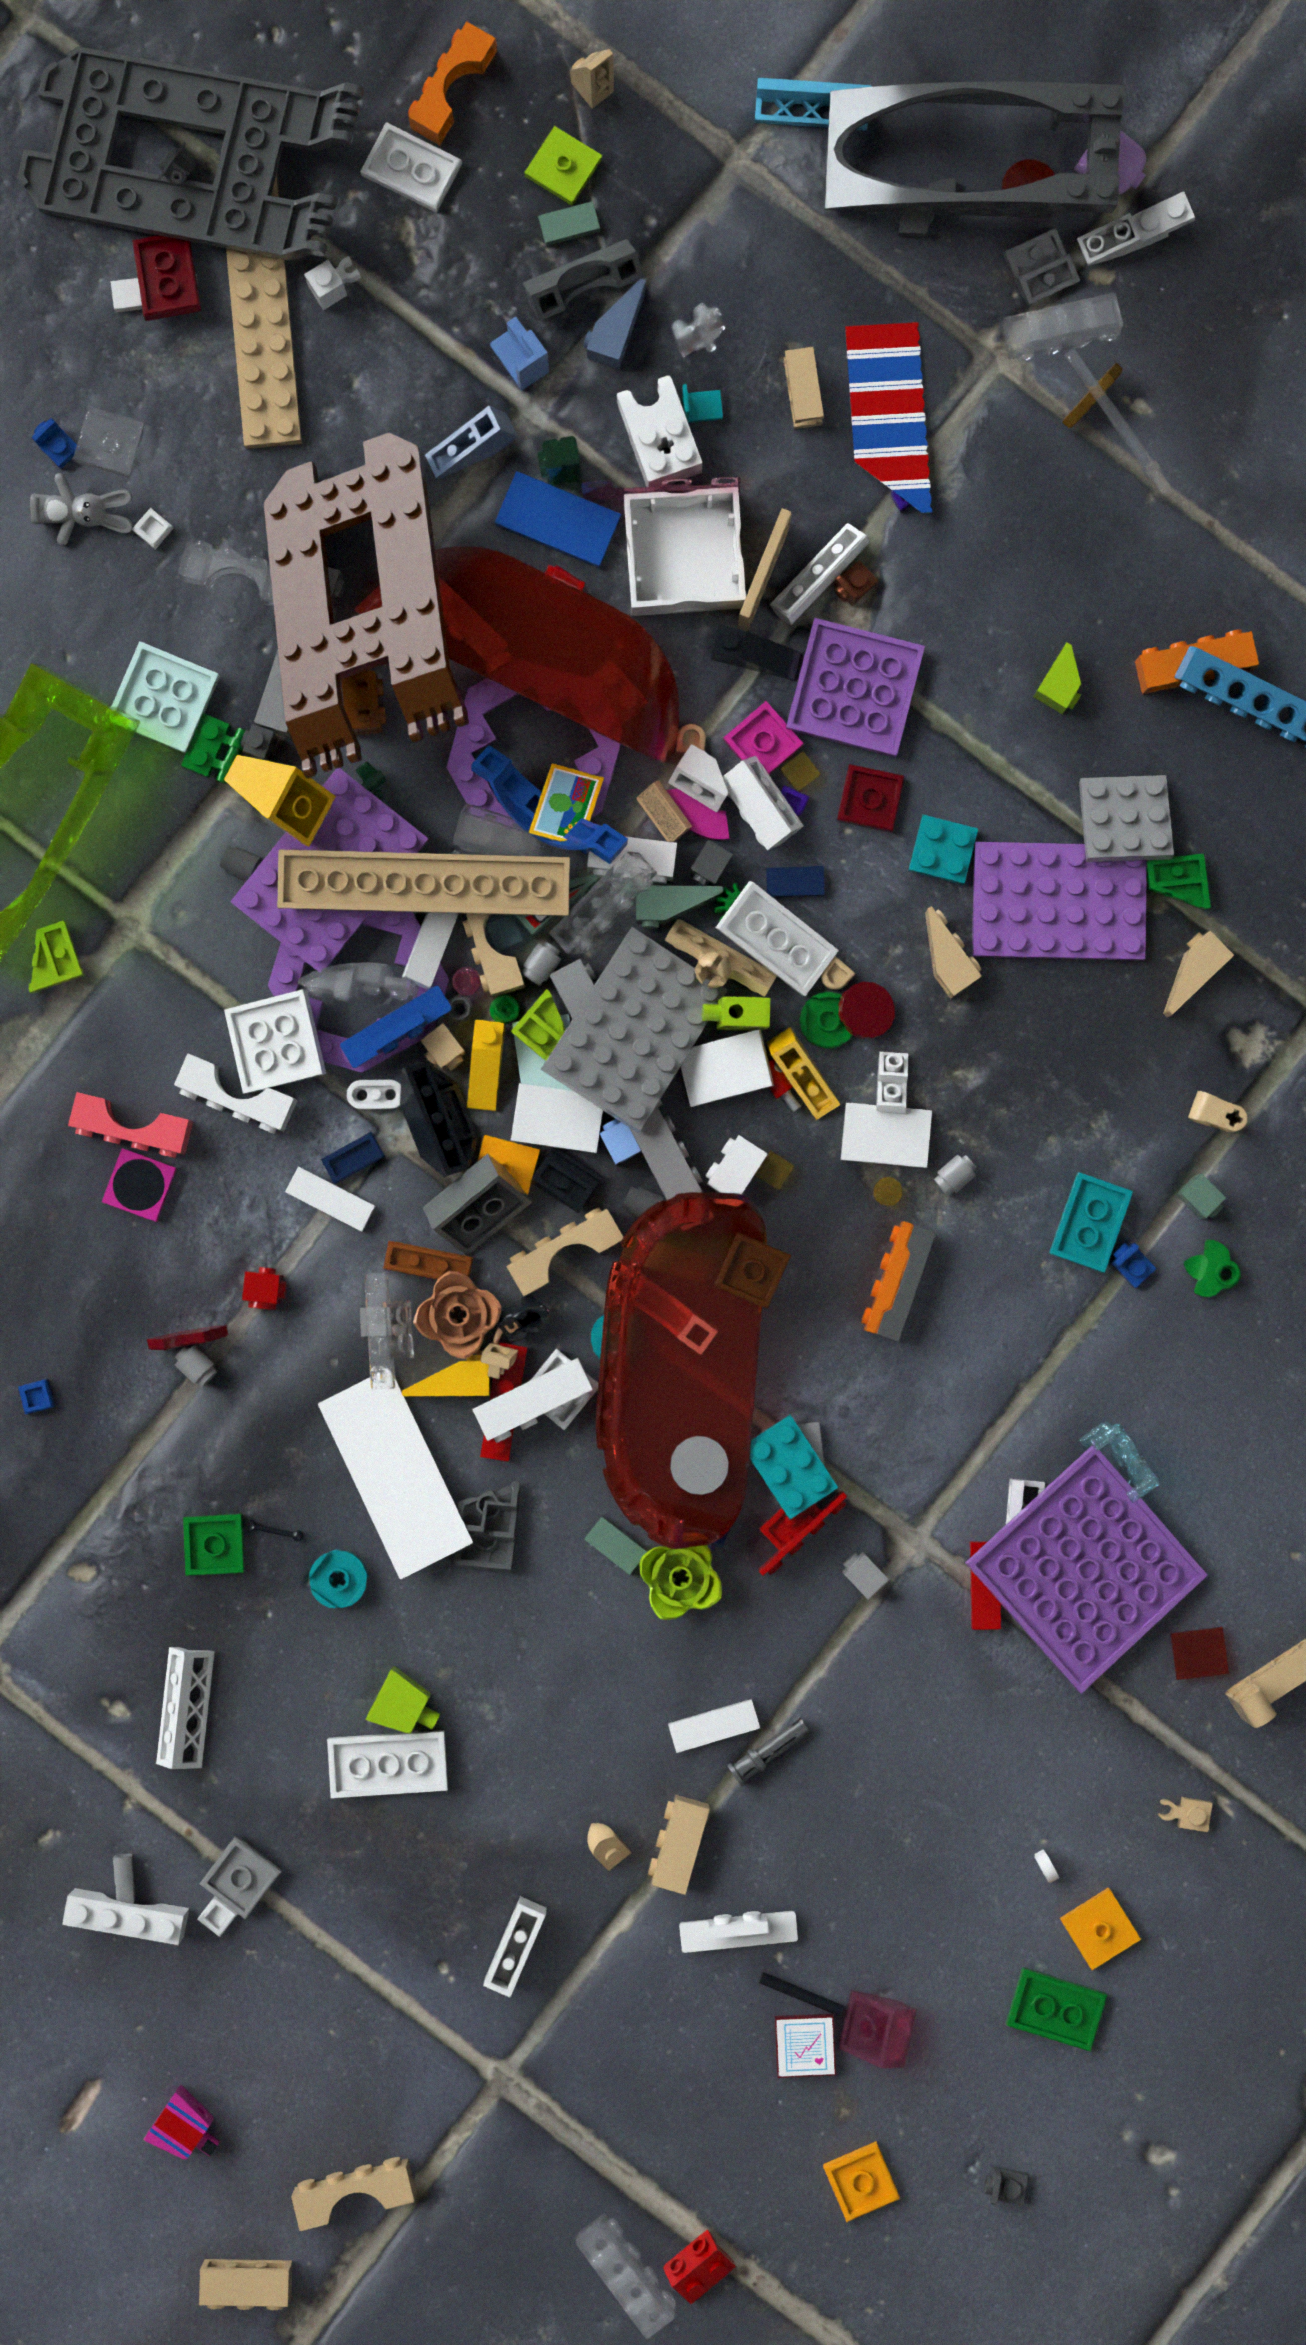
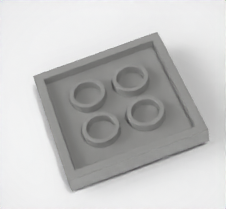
(1126, 818)

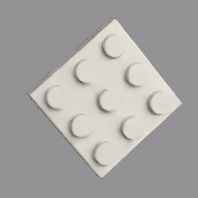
(275, 1041)

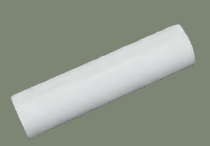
(819, 573)

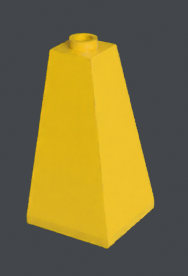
(282, 795)

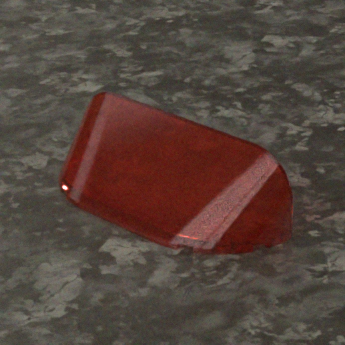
(556, 647)
(678, 1365)

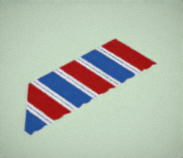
(889, 408)

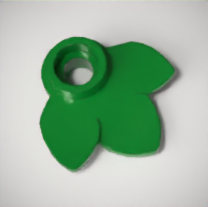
(1208, 1269)

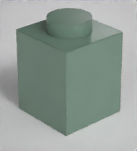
(1202, 1197)

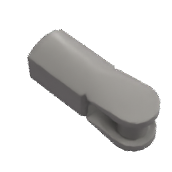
(124, 1878)

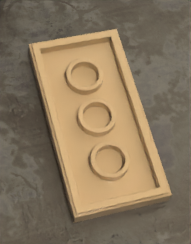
(764, 570)

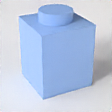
(619, 1141)

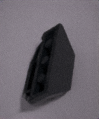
(437, 1118)

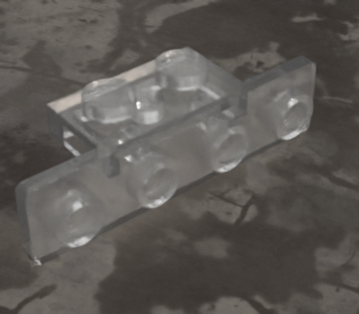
(387, 1330)

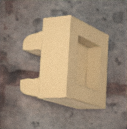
(498, 1358)

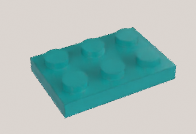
(1090, 1222)
(790, 1467)

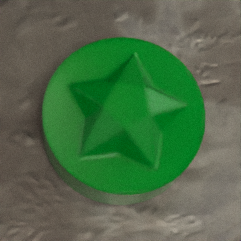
(504, 1009)

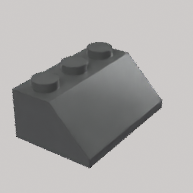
(476, 1205)

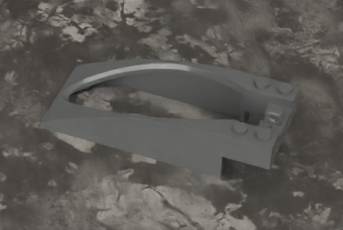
(1069, 102)

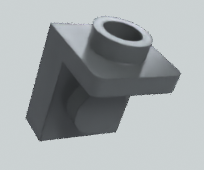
(1006, 2186)

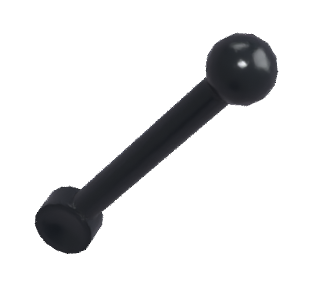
(251, 1525)

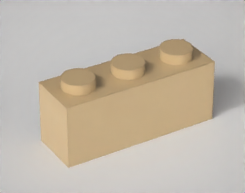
(678, 1844)
(245, 2283)

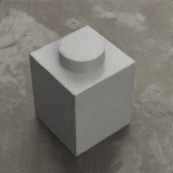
(864, 1574)

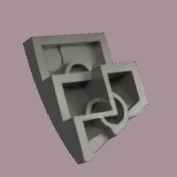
(493, 1529)

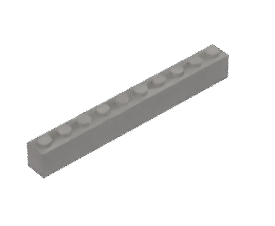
(655, 1139)

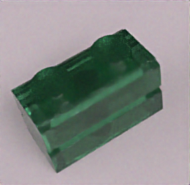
(560, 461)

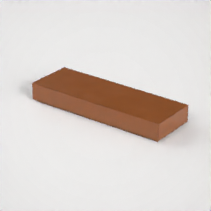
(425, 1261)

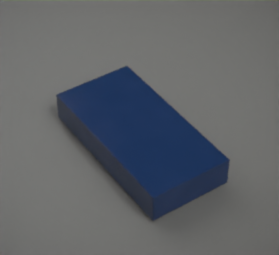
(795, 881)
(353, 1158)

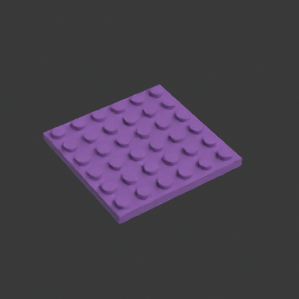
(1086, 1569)

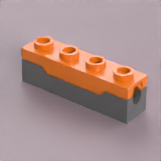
(899, 1280)

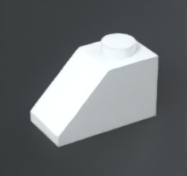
(700, 778)

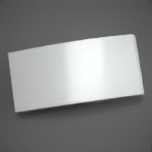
(892, 1082)

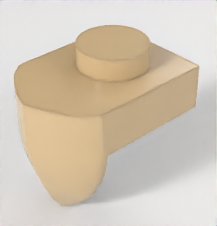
(606, 1845)

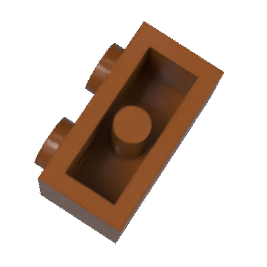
(362, 702)

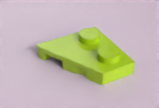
(54, 958)
(541, 1026)

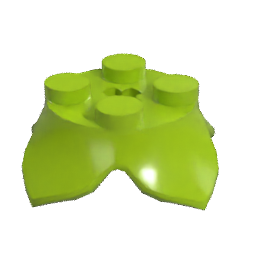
(673, 1599)

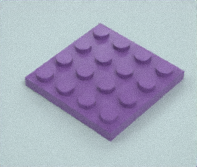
(855, 687)

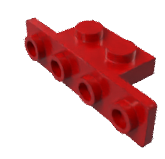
(788, 1533)

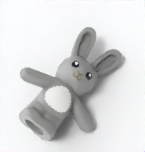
(85, 509)

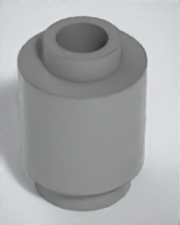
(541, 963)
(955, 1175)
(195, 1365)

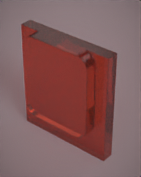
(1199, 1653)

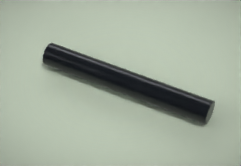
(801, 1994)

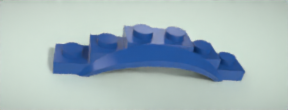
(521, 800)

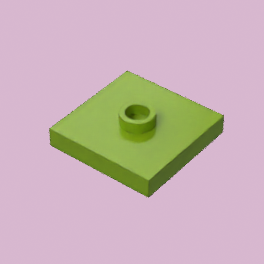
(563, 165)

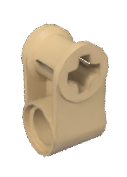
(1212, 1112)

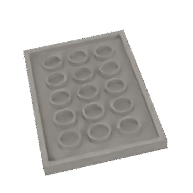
(632, 1030)

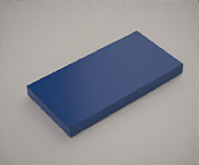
(557, 519)

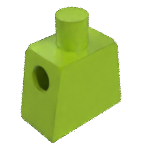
(751, 1013)
(402, 1704)

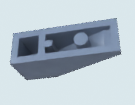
(613, 330)
(473, 442)

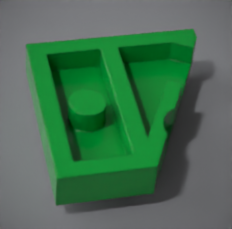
(1180, 879)

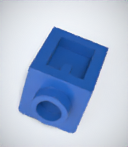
(54, 442)
(1132, 1264)

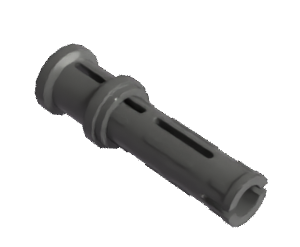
(757, 1759)

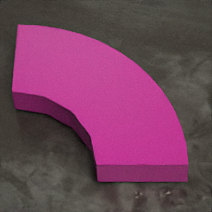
(704, 820)

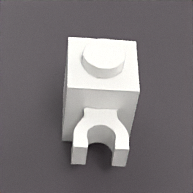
(328, 283)

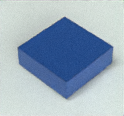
(36, 1396)

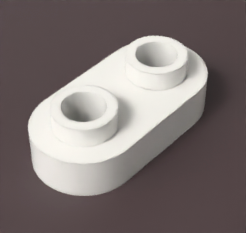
(376, 1094)

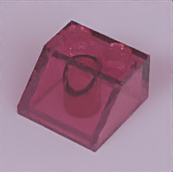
(877, 2029)

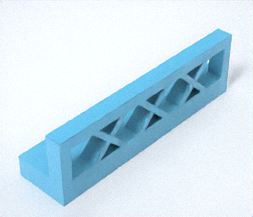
(797, 92)

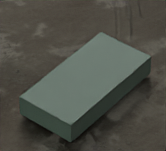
(569, 223)
(615, 1545)

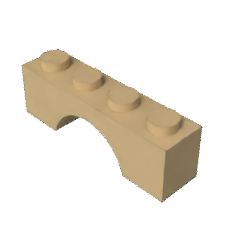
(500, 971)
(532, 1269)
(389, 2183)

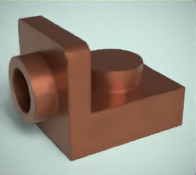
(854, 583)

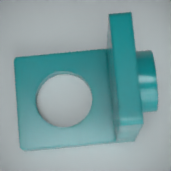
(702, 405)

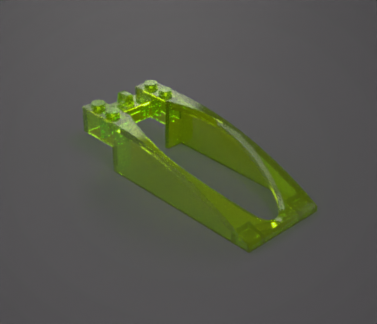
(110, 737)

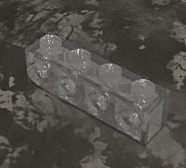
(603, 903)
(626, 2275)

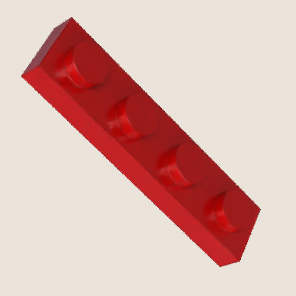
(508, 1381)

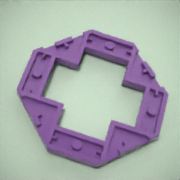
(478, 734)
(290, 967)

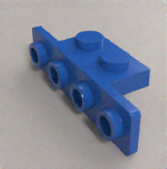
(390, 1030)

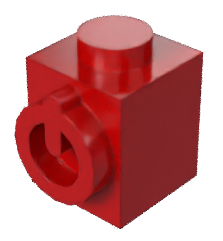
(264, 1288)

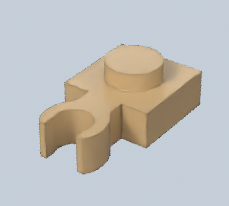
(1191, 1813)

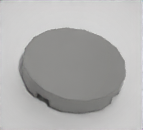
(699, 1465)

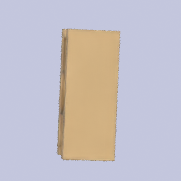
(803, 388)

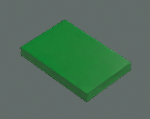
(1056, 2009)

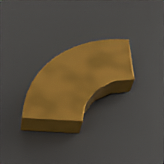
(1088, 400)

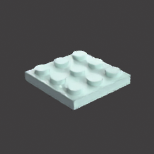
(165, 696)

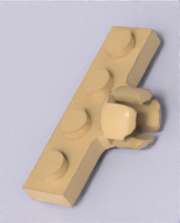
(719, 961)

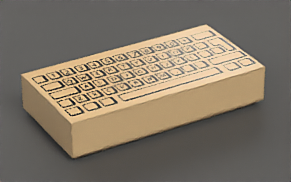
(664, 812)

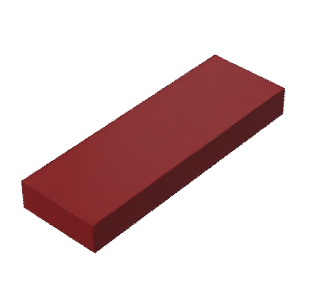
(984, 1606)

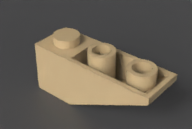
(949, 962)

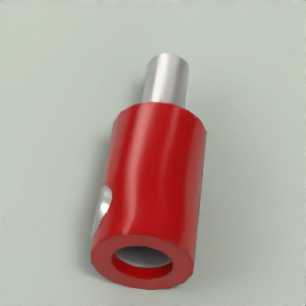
(782, 1086)

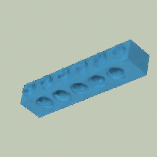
(1198, 662)

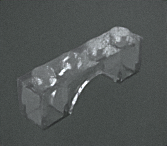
(205, 566)

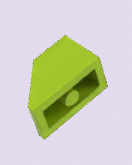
(1061, 682)

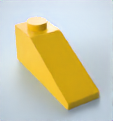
(485, 1064)
(802, 1073)
(460, 1379)

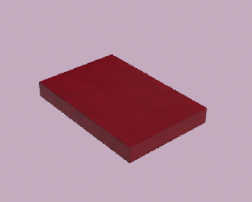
(166, 277)

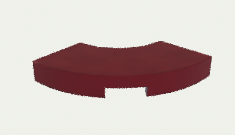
(187, 1337)

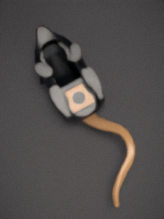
(520, 1319)

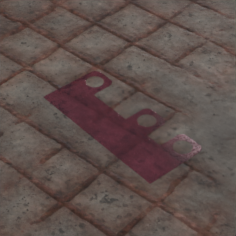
(608, 492)

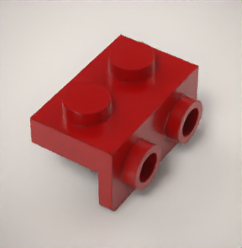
(698, 2267)

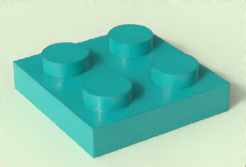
(943, 849)

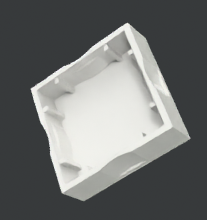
(684, 551)

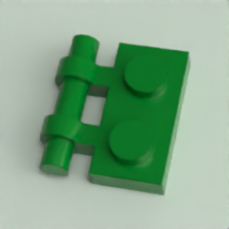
(206, 747)

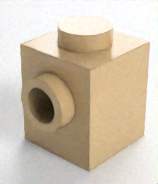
(443, 1048)

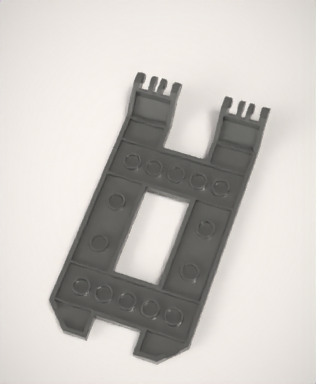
(251, 114)

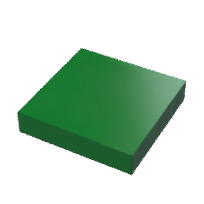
(214, 1544)

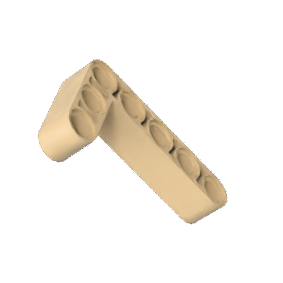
(1257, 1691)

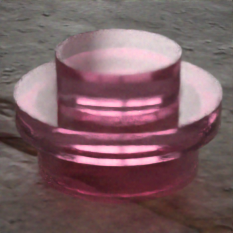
(466, 981)

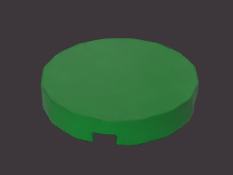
(821, 1021)

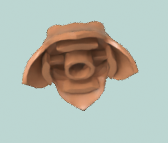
(435, 1320)

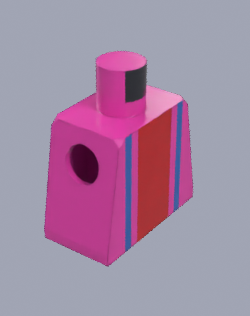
(183, 2127)

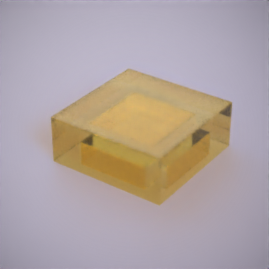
(800, 772)
(774, 1170)

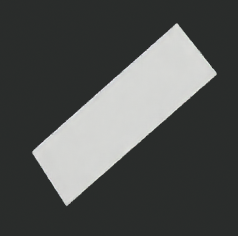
(395, 1476)

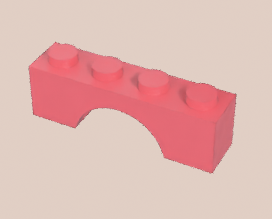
(95, 1115)

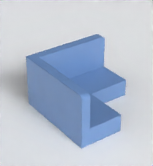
(521, 354)

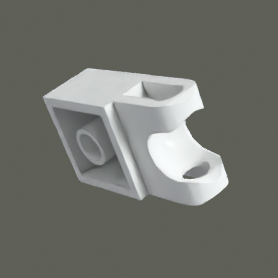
(658, 428)

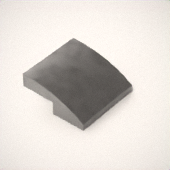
(1041, 266)

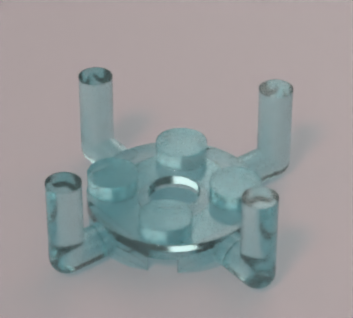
(1123, 1451)

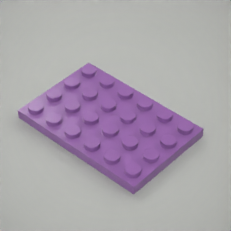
(353, 823)
(1056, 904)

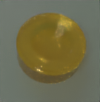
(887, 1191)

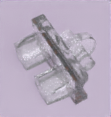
(700, 332)

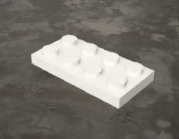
(777, 938)
(387, 1764)

